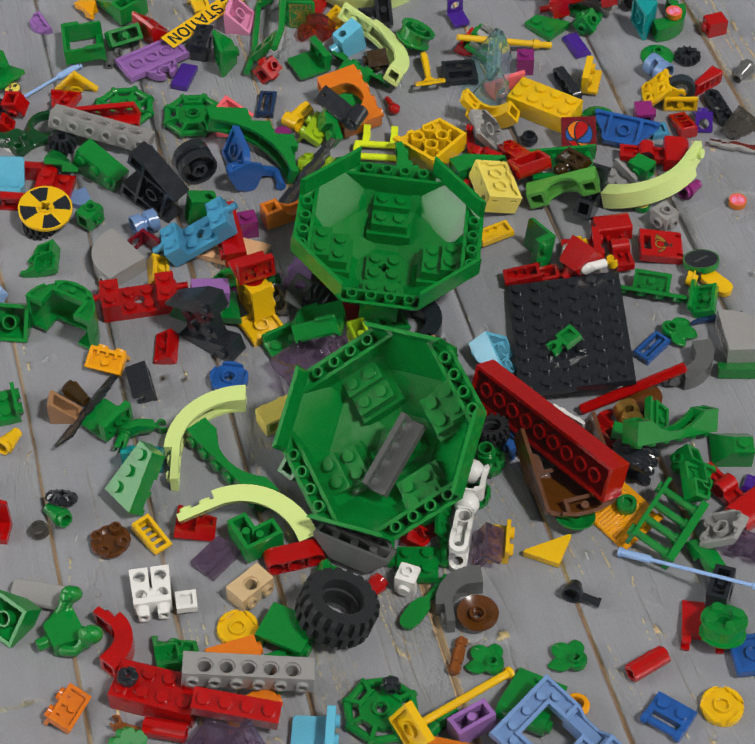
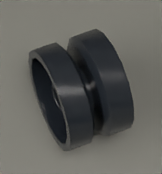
(194, 161)

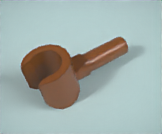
(120, 724)

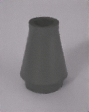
(744, 69)

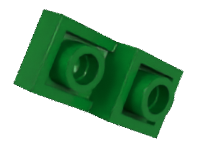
(708, 557)

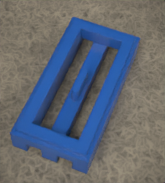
(659, 345)

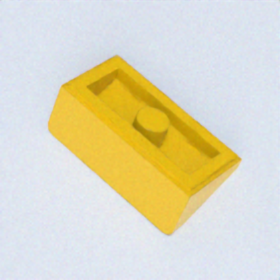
(679, 104)
(155, 264)

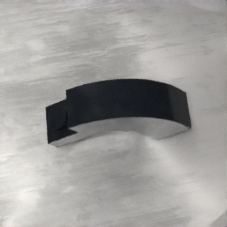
(588, 205)
(431, 318)

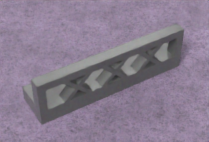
(394, 455)

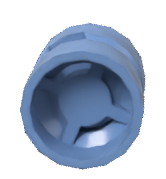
(655, 63)
(148, 221)

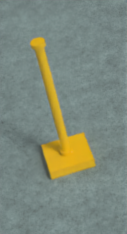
(414, 728)

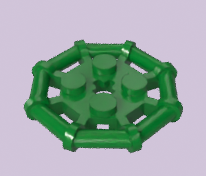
(114, 97)
(184, 115)
(368, 713)

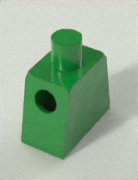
(195, 204)

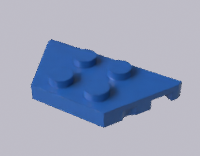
(623, 129)

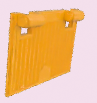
(616, 525)

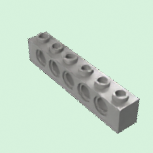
(98, 127)
(240, 664)

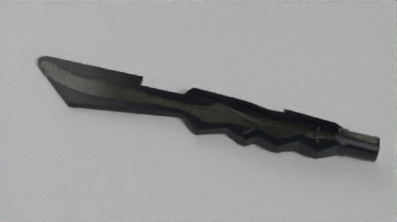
(292, 194)
(89, 407)

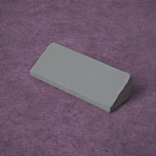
(40, 593)

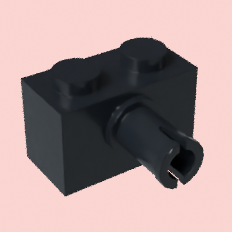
(381, 11)

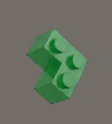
(253, 539)

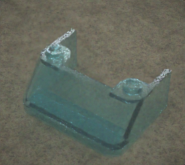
(497, 57)

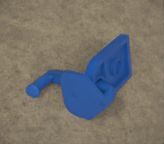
(242, 172)

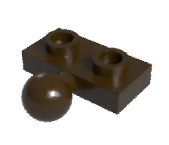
(571, 159)

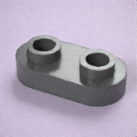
(282, 306)

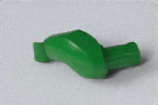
(135, 427)

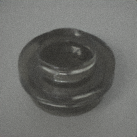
(39, 530)

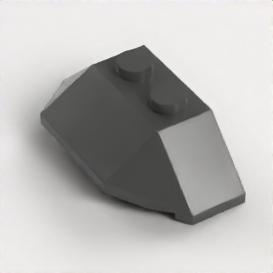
(354, 548)

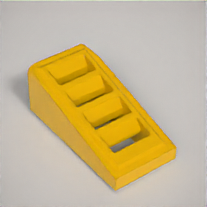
(147, 520)

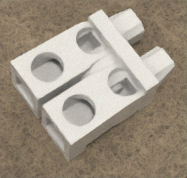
(154, 599)

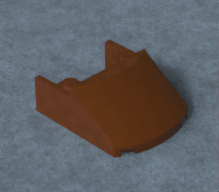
(552, 487)

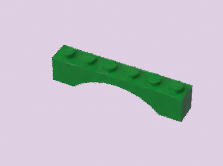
(697, 421)
(205, 440)

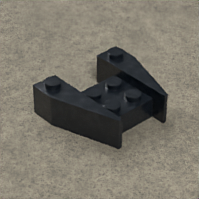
(153, 183)
(204, 322)

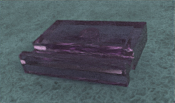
(215, 558)

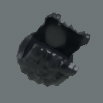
(640, 461)

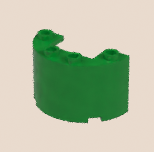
(67, 303)

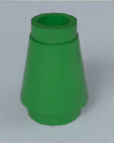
(59, 516)

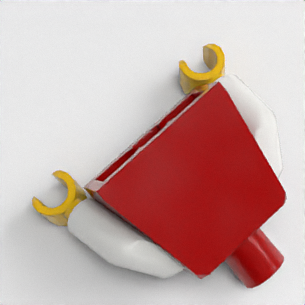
(583, 258)

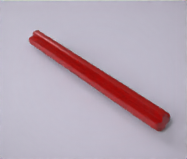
(626, 391)

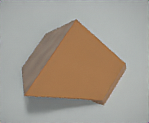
(62, 409)

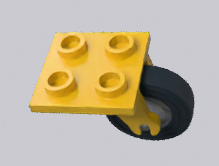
(667, 85)

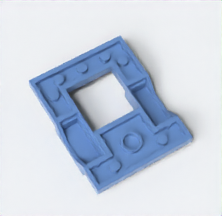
(551, 695)

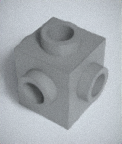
(664, 216)

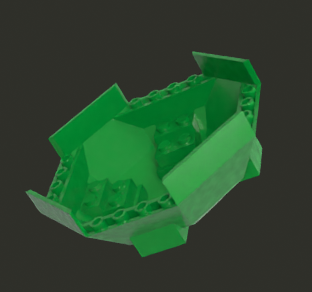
(388, 233)
(344, 412)

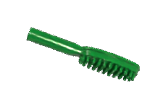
(419, 608)

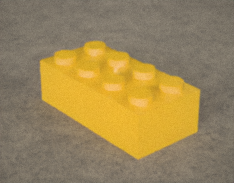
(544, 104)

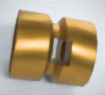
(626, 409)

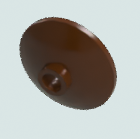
(477, 606)

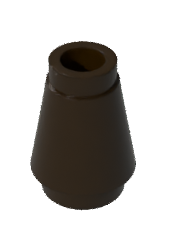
(75, 392)

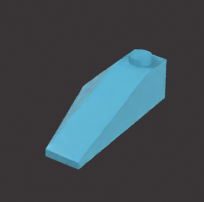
(493, 346)

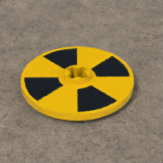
(45, 220)

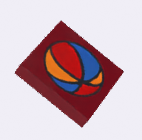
(578, 131)

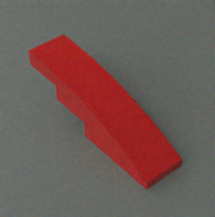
(532, 273)

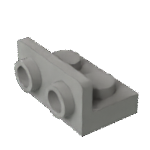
(621, 174)

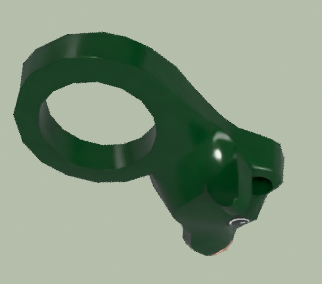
(23, 141)

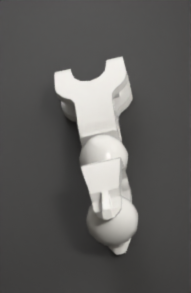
(465, 509)

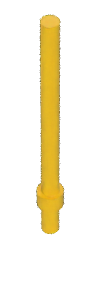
(534, 43)

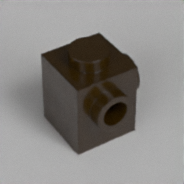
(375, 59)

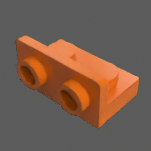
(67, 709)

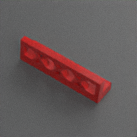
(120, 114)

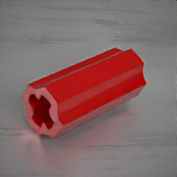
(647, 663)
(165, 729)

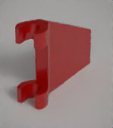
(691, 622)

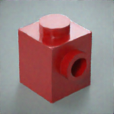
(714, 24)
(15, 104)

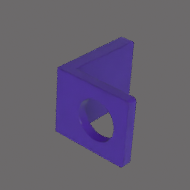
(457, 15)
(703, 113)

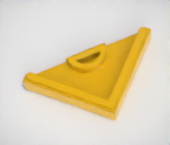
(77, 83)
(550, 551)

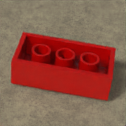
(155, 694)

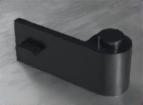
(347, 114)

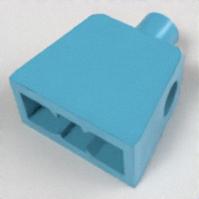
(348, 39)

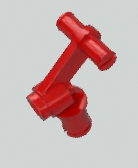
(476, 149)

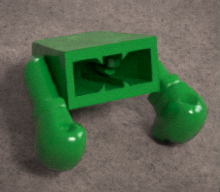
(64, 629)

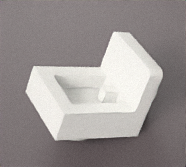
(406, 579)

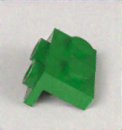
(702, 299)

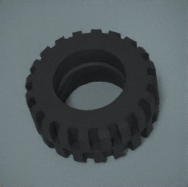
(329, 625)

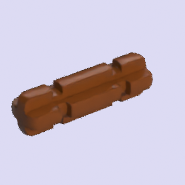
(458, 655)

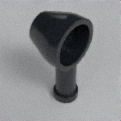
(574, 593)

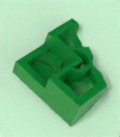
(59, 160)
(43, 261)
(696, 481)
(170, 653)

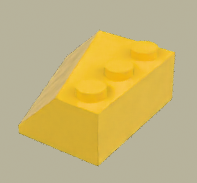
(433, 139)

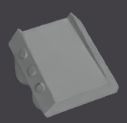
(485, 127)
(723, 528)

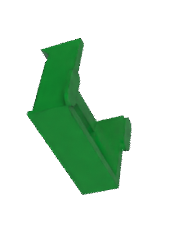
(75, 32)
(319, 320)

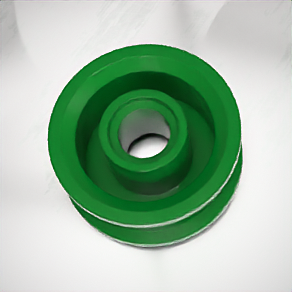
(415, 34)
(723, 626)

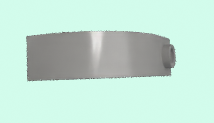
(116, 258)
(736, 335)

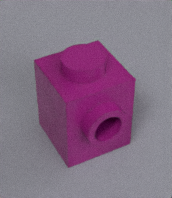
(525, 61)
(644, 110)
(248, 223)

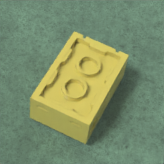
(496, 186)

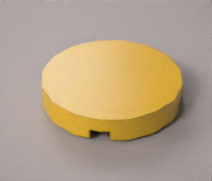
(236, 625)
(722, 706)

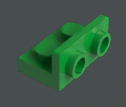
(277, 339)
(9, 406)

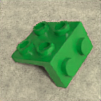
(311, 62)
(539, 242)

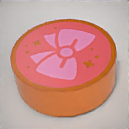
(673, 12)
(737, 201)

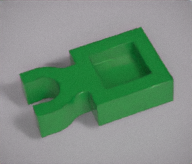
(564, 339)

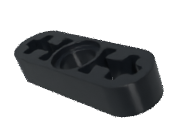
(566, 82)
(718, 114)

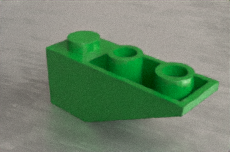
(462, 164)

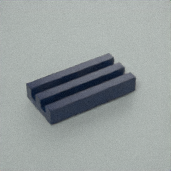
(265, 113)

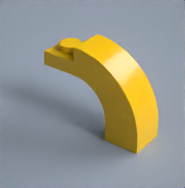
(505, 114)

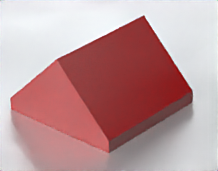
(150, 28)

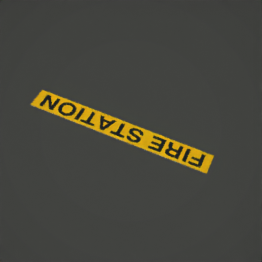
(188, 27)

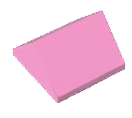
(238, 18)

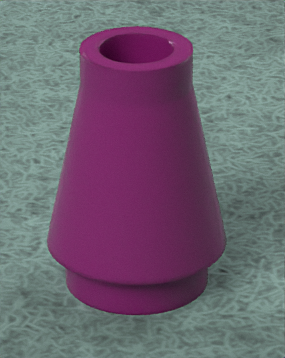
(690, 190)

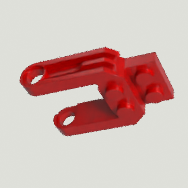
(44, 176)

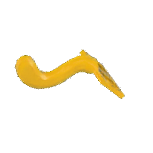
(429, 80)

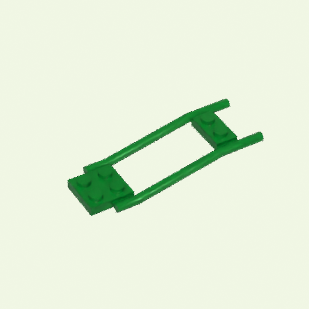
(272, 41)
(424, 557)

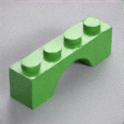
(544, 190)

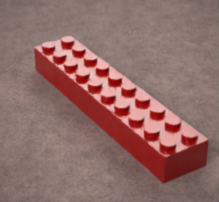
(551, 431)

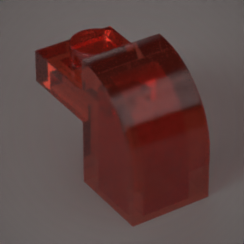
(316, 24)

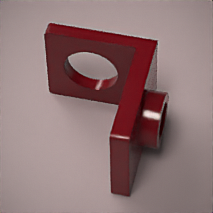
(144, 238)

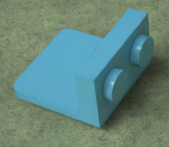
(12, 174)
(316, 728)

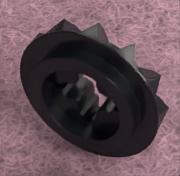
(682, 57)
(61, 497)

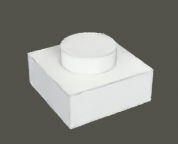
(186, 601)

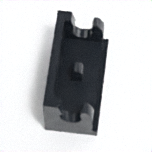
(141, 382)

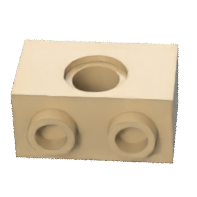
(253, 578)

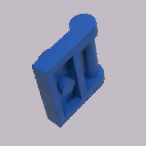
(671, 712)

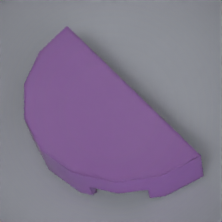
(39, 24)

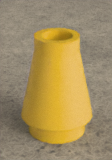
(9, 441)

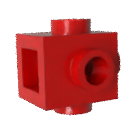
(267, 69)

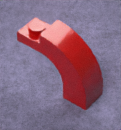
(123, 643)

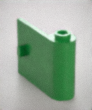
(516, 691)

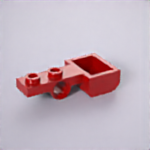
(668, 155)
(522, 161)
(616, 233)
(726, 489)

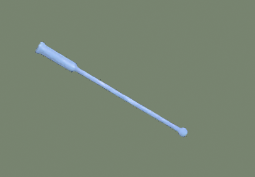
(60, 75)
(647, 559)

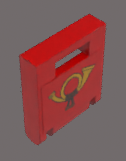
(665, 246)

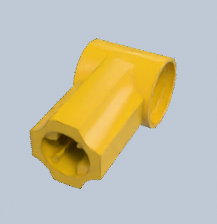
(295, 119)

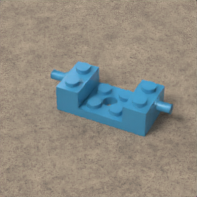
(185, 244)

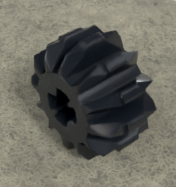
(62, 142)
(319, 294)

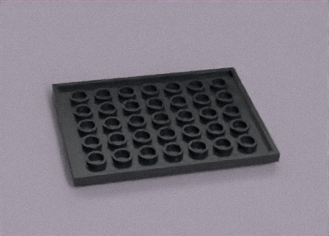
(595, 310)

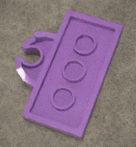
(152, 61)

